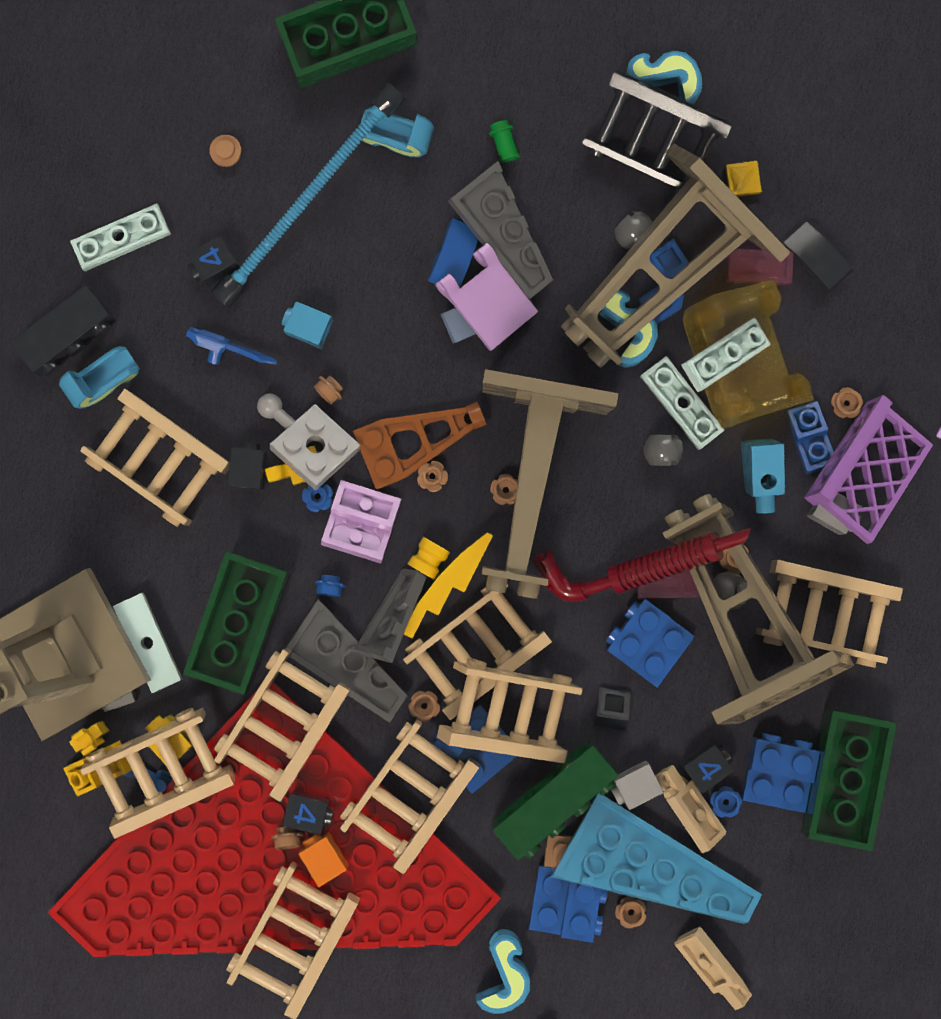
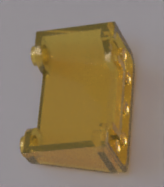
(762, 382)

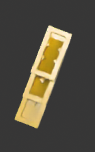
(455, 575)

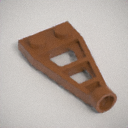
(380, 453)

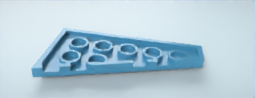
(637, 860)

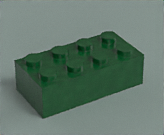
(343, 36)
(236, 623)
(849, 779)
(553, 800)

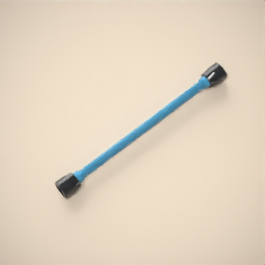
(384, 104)

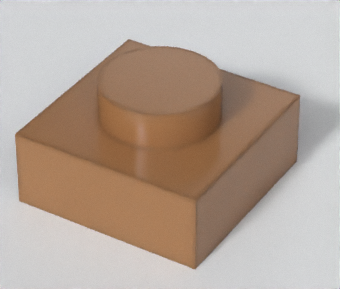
(555, 849)

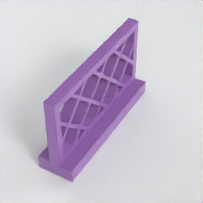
(845, 458)

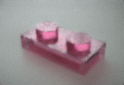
(758, 267)
(674, 586)

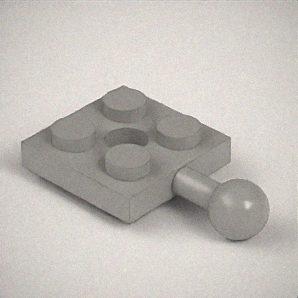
(311, 426)

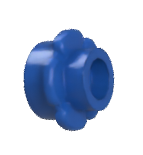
(316, 505)
(329, 586)
(726, 810)

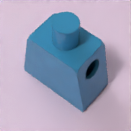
(760, 459)

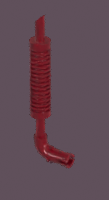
(642, 569)

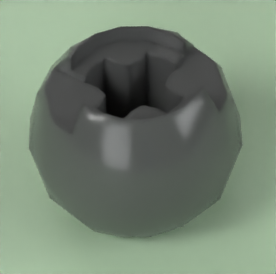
(632, 228)
(663, 450)
(728, 585)

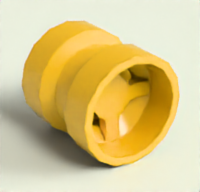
(428, 558)

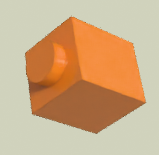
(322, 858)

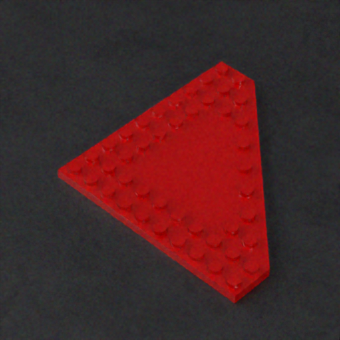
(211, 867)

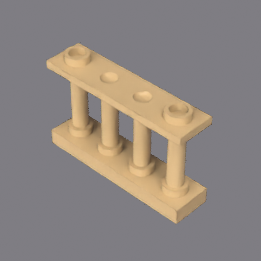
(184, 446)
(849, 589)
(505, 660)
(518, 742)
(296, 751)
(440, 797)
(156, 804)
(309, 966)

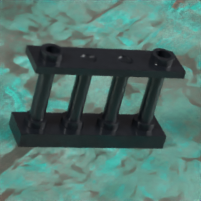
(654, 101)

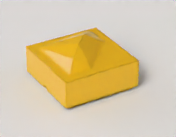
(743, 178)

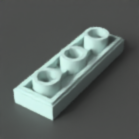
(138, 230)
(725, 354)
(670, 386)
(138, 624)

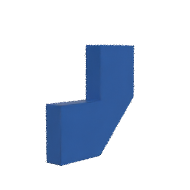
(669, 262)

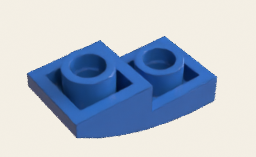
(454, 253)
(810, 436)

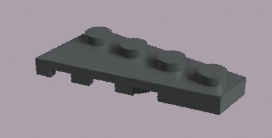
(494, 219)
(329, 652)

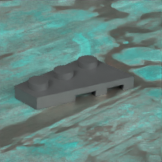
(391, 619)

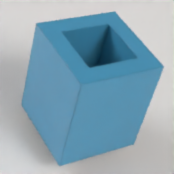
(307, 324)

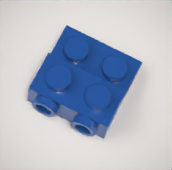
(648, 641)
(489, 762)
(780, 772)
(565, 907)

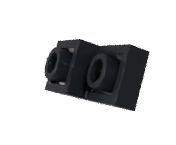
(819, 256)

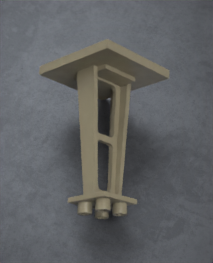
(739, 226)
(545, 407)
(66, 656)
(756, 695)

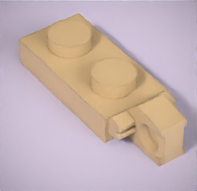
(691, 809)
(713, 967)

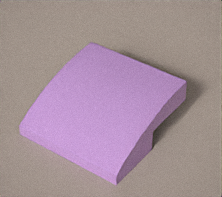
(360, 521)

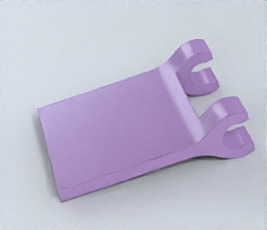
(490, 300)

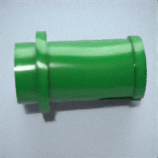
(504, 141)

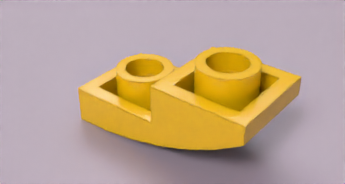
(90, 781)

